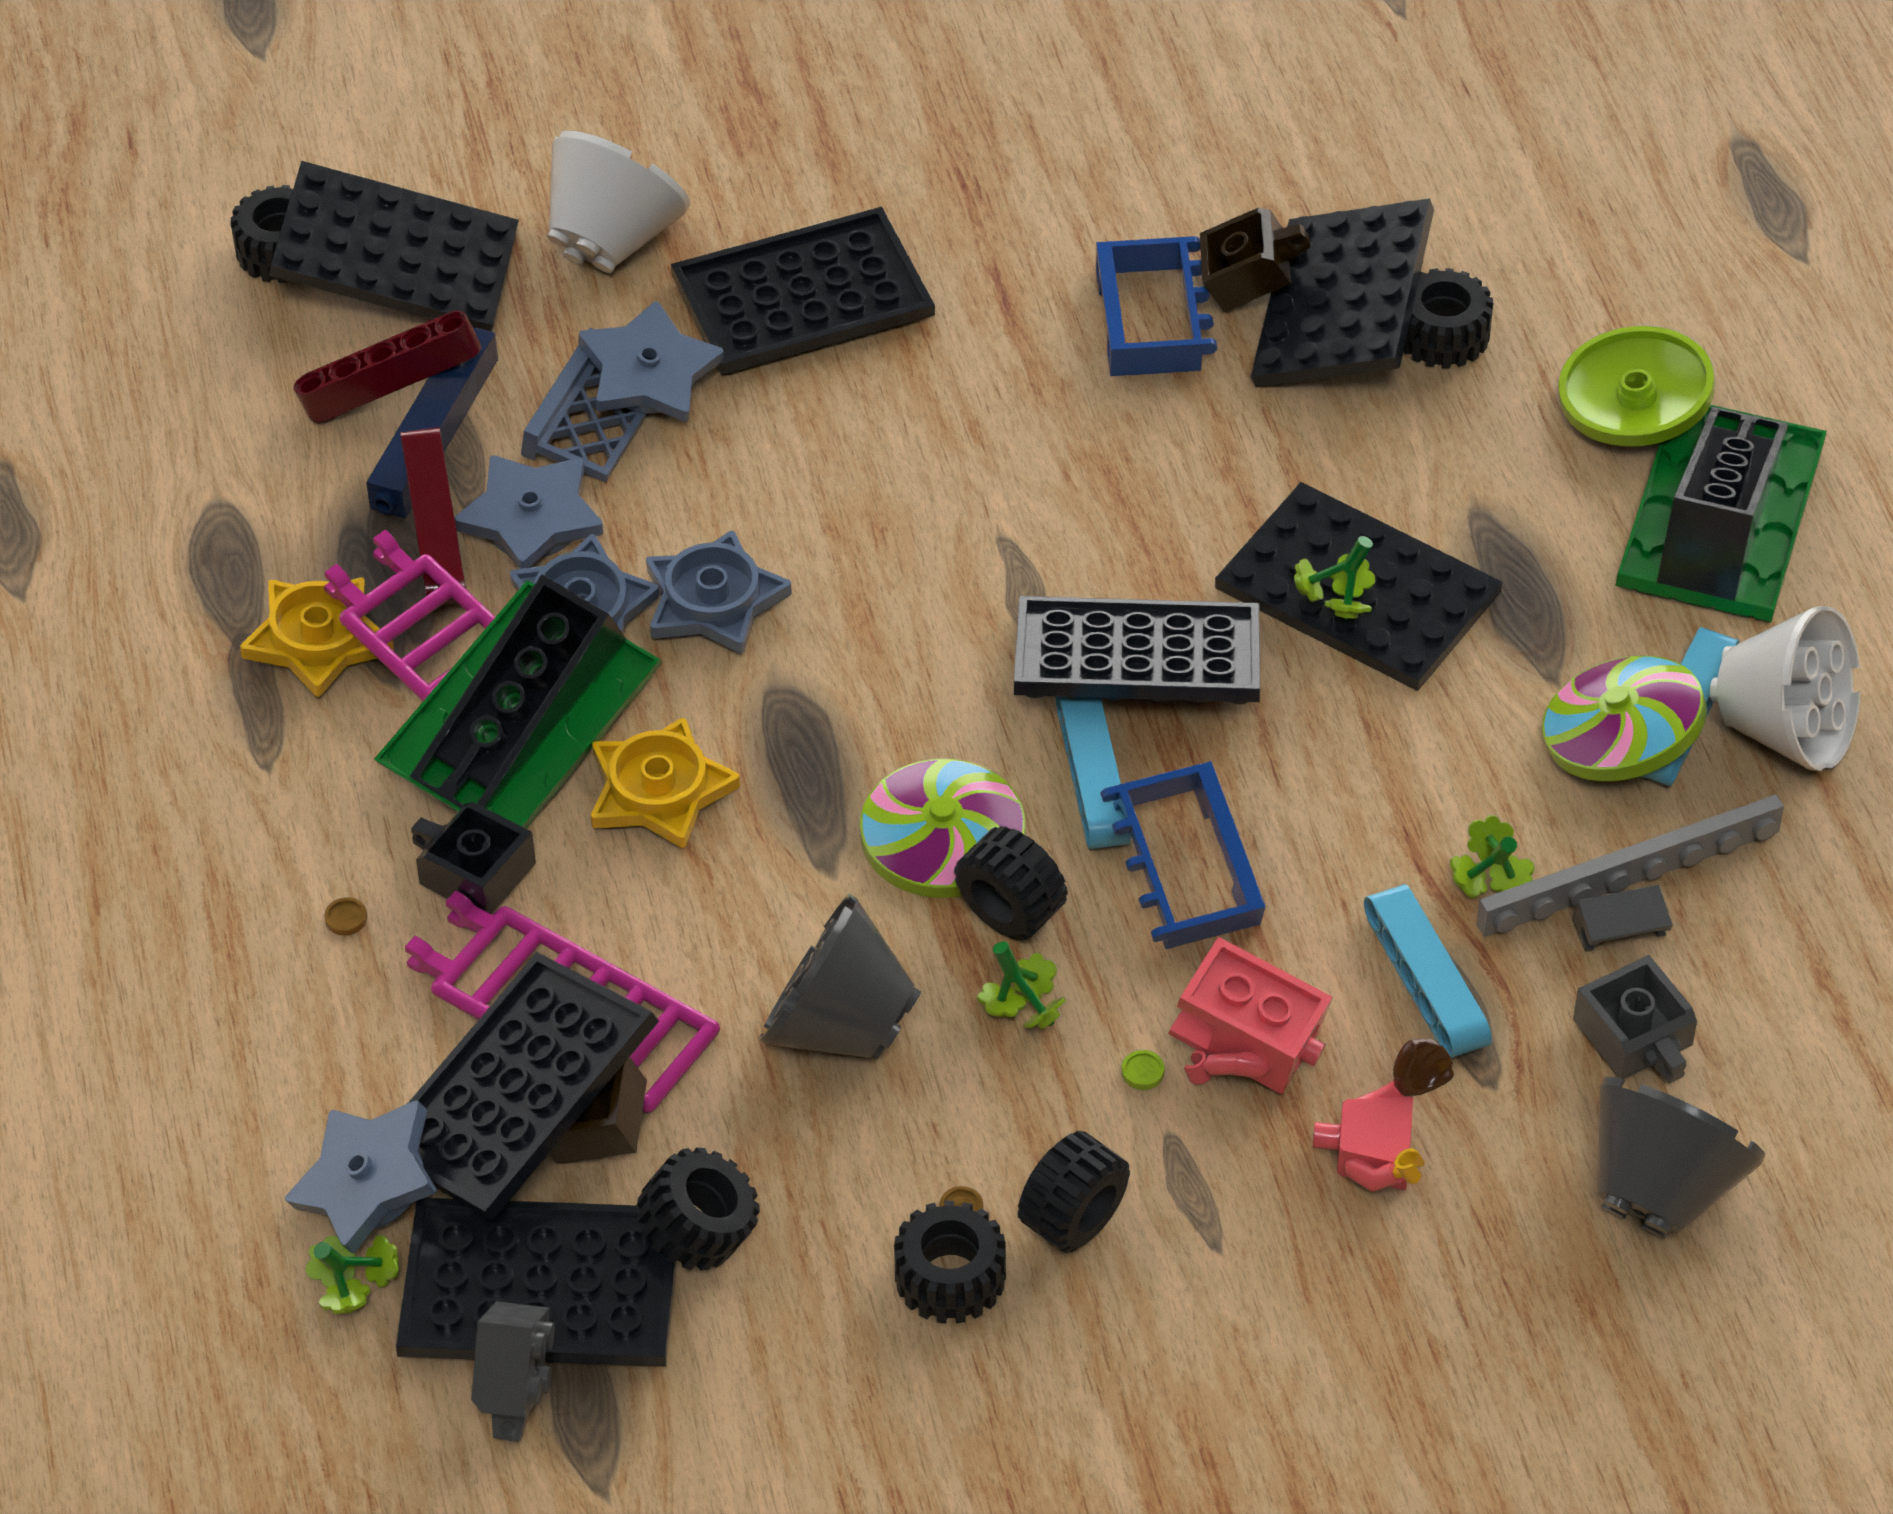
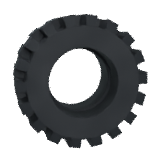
(257, 228)
(1449, 319)
(1010, 883)
(1073, 1191)
(680, 1227)
(950, 1232)

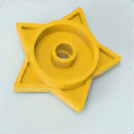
(307, 634)
(658, 782)

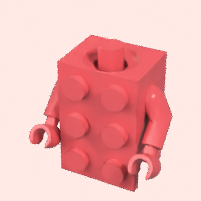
(1248, 1019)

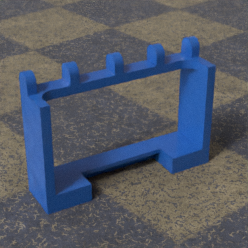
(1152, 255)
(1213, 805)

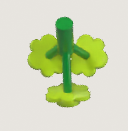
(1350, 579)
(1494, 847)
(1029, 977)
(335, 1265)

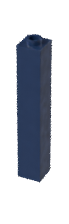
(440, 404)

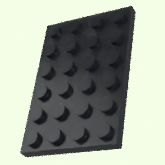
(393, 246)
(802, 289)
(1346, 295)
(1419, 595)
(1137, 649)
(523, 1081)
(577, 1259)

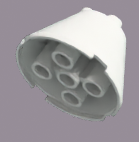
(607, 202)
(1794, 687)

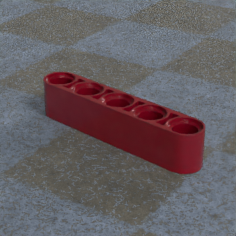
(387, 366)
(432, 503)

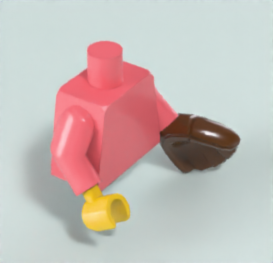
(1378, 1125)

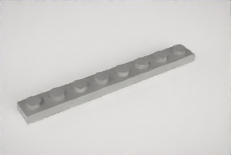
(1629, 866)

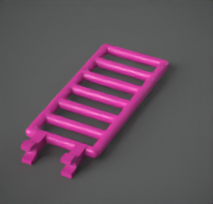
(406, 571)
(489, 926)

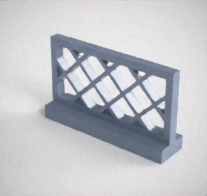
(564, 400)

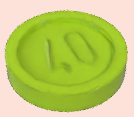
(1143, 1069)

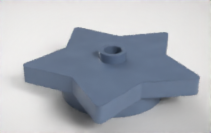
(648, 364)
(530, 509)
(596, 579)
(712, 592)
(366, 1172)

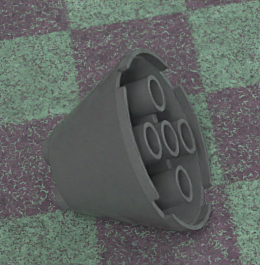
(843, 991)
(1664, 1157)

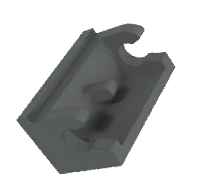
(1621, 916)

